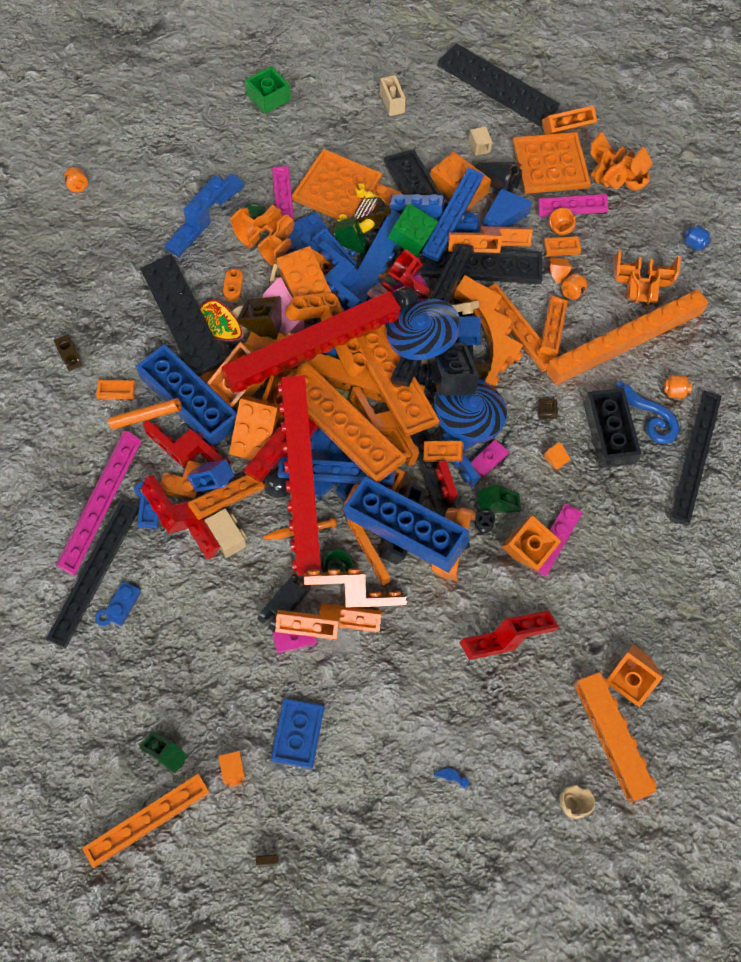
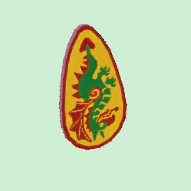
(221, 321)

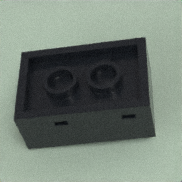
(454, 371)

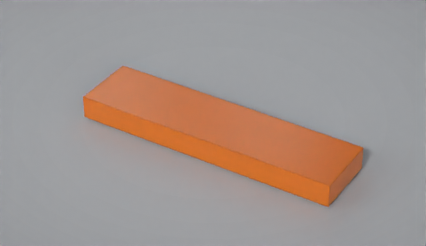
(553, 326)
(225, 496)
(369, 552)

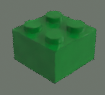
(268, 89)
(412, 229)

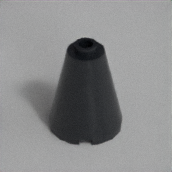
(502, 174)

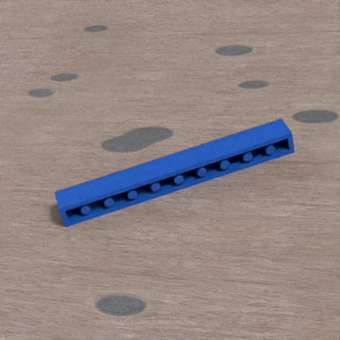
(373, 264)

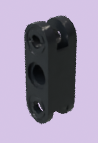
(285, 599)

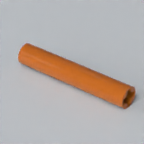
(144, 413)

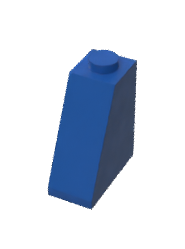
(507, 210)

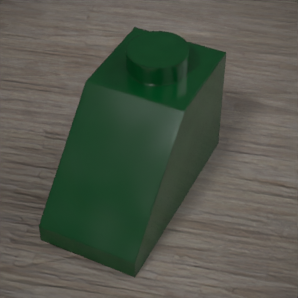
(351, 235)
(499, 500)
(164, 752)

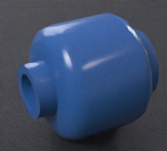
(697, 238)

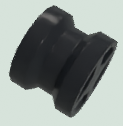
(484, 516)

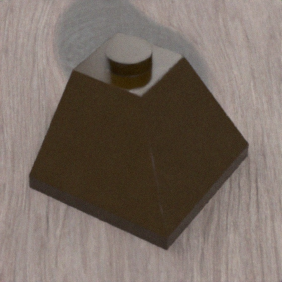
(262, 316)

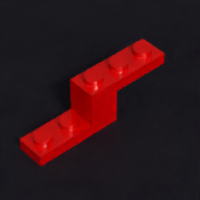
(185, 448)
(270, 454)
(179, 517)
(508, 635)

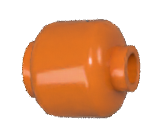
(74, 178)
(574, 286)
(677, 386)

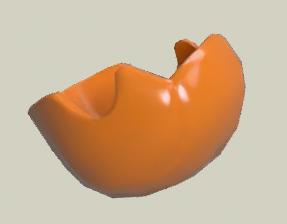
(638, 182)
(562, 221)

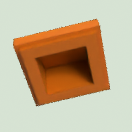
(557, 456)

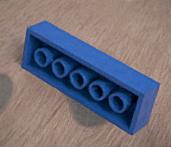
(200, 404)
(407, 524)

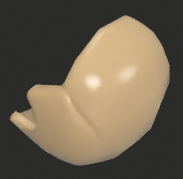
(577, 802)

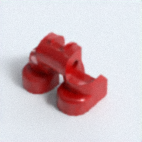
(404, 271)

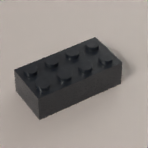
(612, 428)

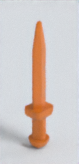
(284, 533)

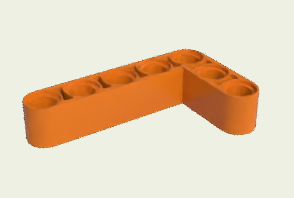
(325, 306)

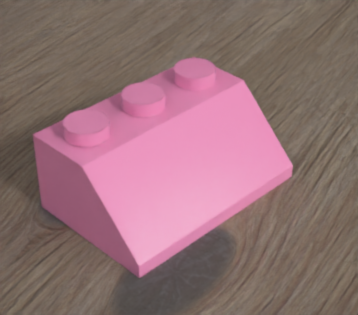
(279, 289)

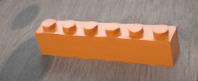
(615, 737)

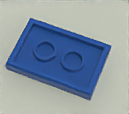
(297, 733)

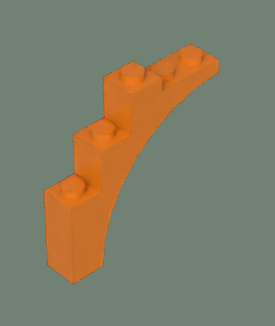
(503, 349)

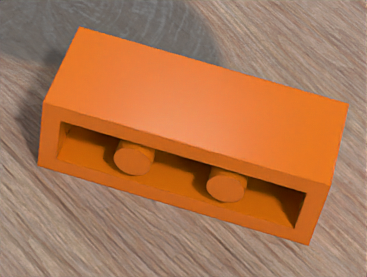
(569, 120)

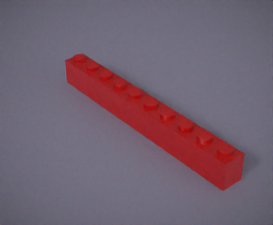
(310, 342)
(300, 474)

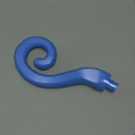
(641, 403)

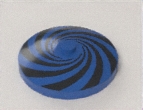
(424, 329)
(472, 416)

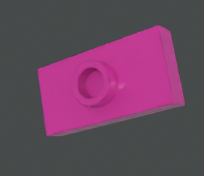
(489, 458)
(287, 642)

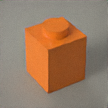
(232, 769)

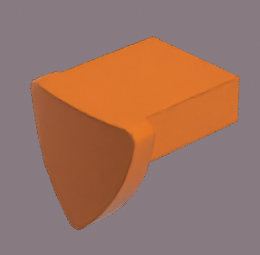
(559, 269)

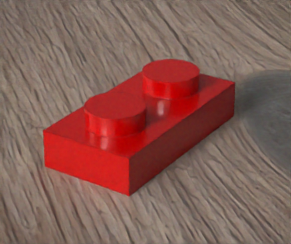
(448, 488)

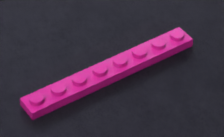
(98, 503)

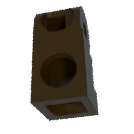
(68, 352)

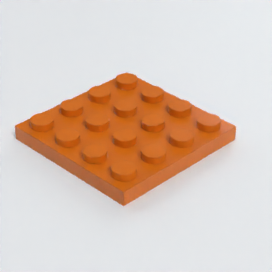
(551, 162)
(332, 185)

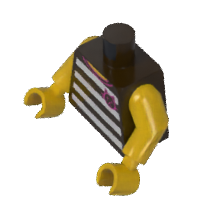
(370, 211)

